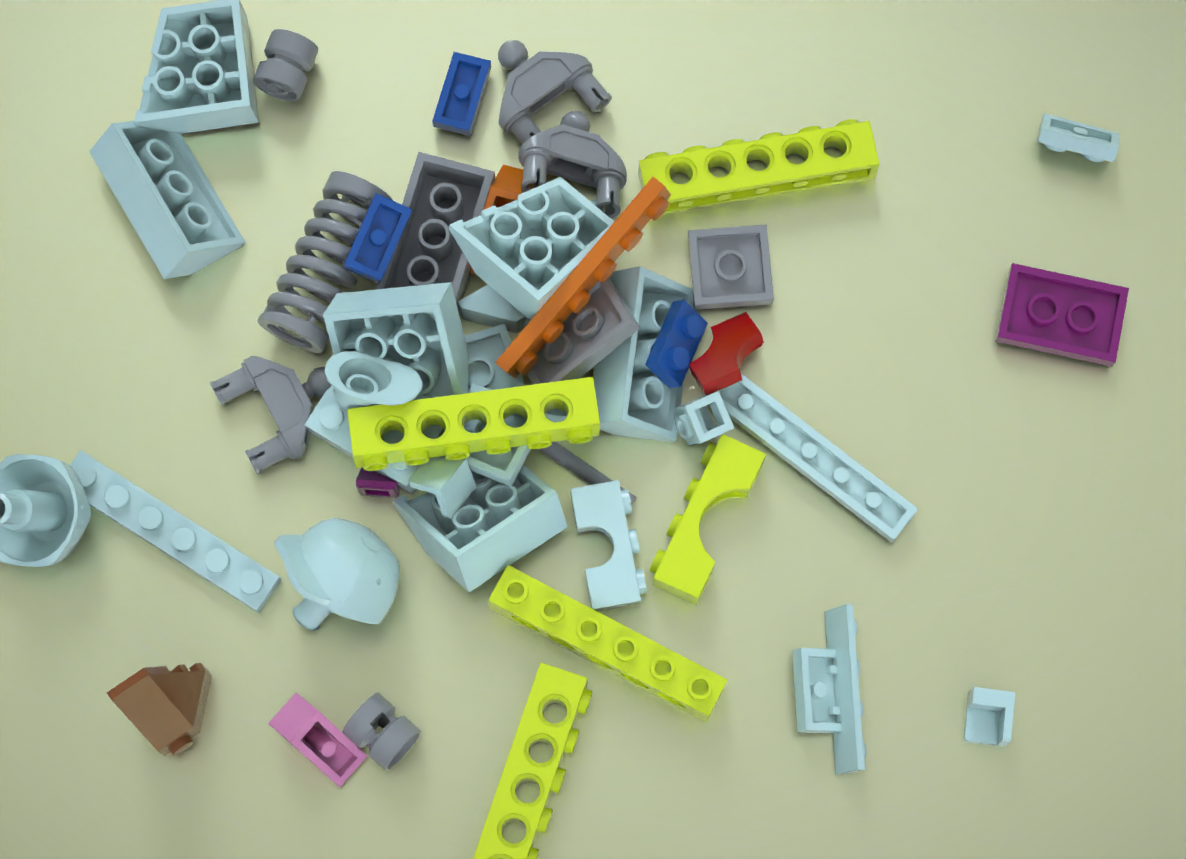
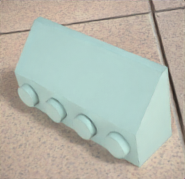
(166, 198)
(627, 392)

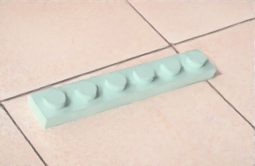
(817, 458)
(175, 534)

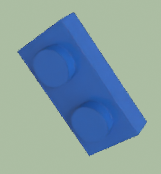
(462, 93)
(377, 238)
(676, 344)

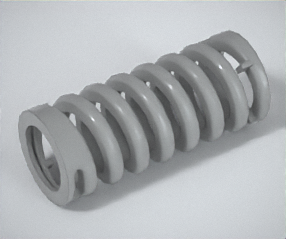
(313, 337)

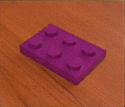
(1062, 314)

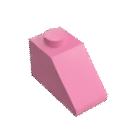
(317, 739)

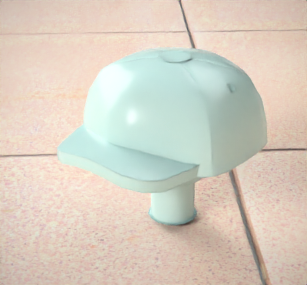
(40, 510)
(340, 571)

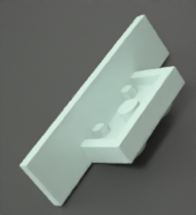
(829, 690)

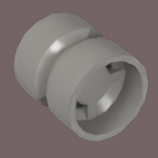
(286, 62)
(392, 742)

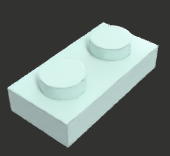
(1090, 141)

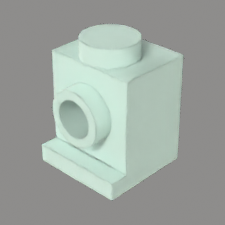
(695, 420)

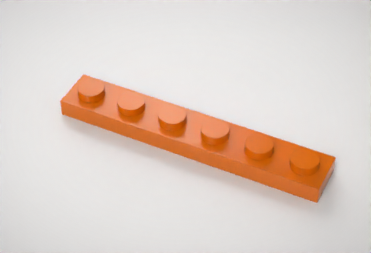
(594, 267)

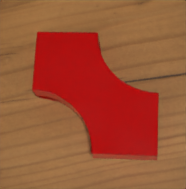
(730, 346)

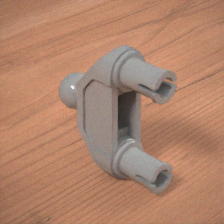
(539, 82)
(576, 156)
(286, 401)

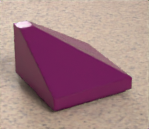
(376, 485)

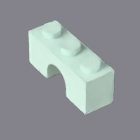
(603, 510)

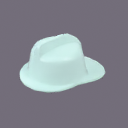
(370, 381)

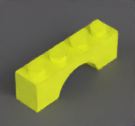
(728, 475)

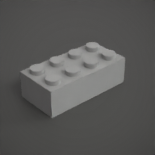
(438, 195)

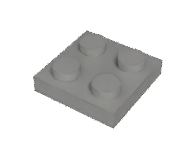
(730, 267)

